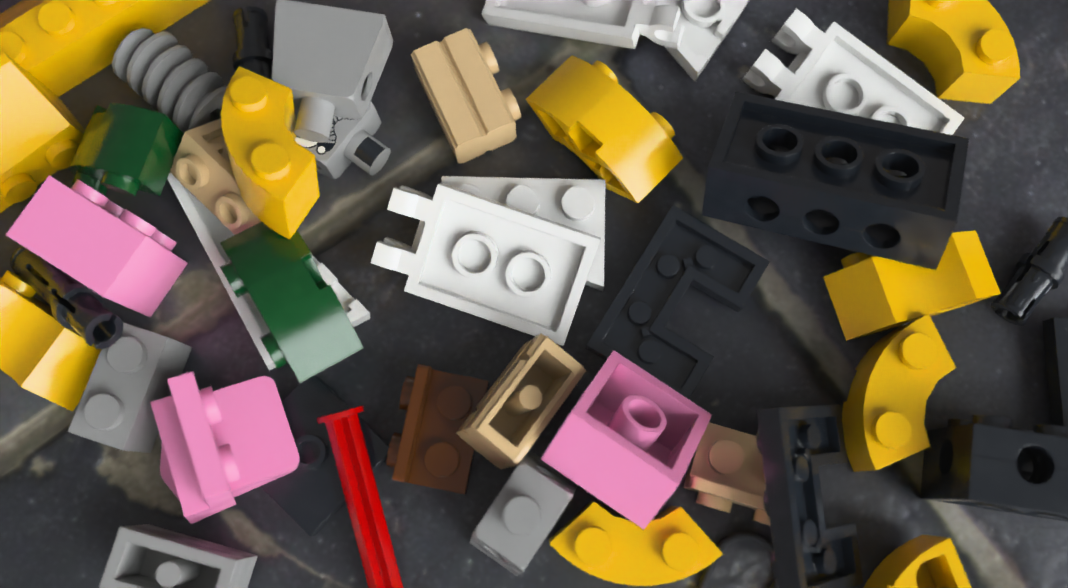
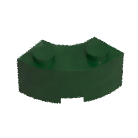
(126, 150)
(292, 298)

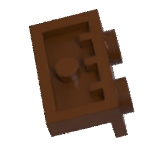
(429, 447)

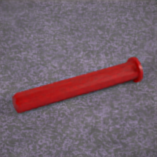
(362, 498)

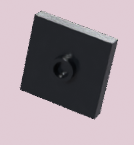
(314, 489)

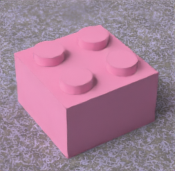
(99, 244)
(628, 440)

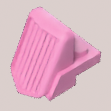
(221, 442)

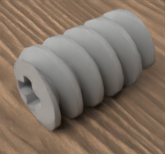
(169, 78)

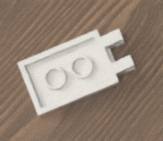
(590, 20)
(845, 77)
(490, 260)

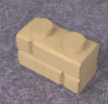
(465, 94)
(521, 402)

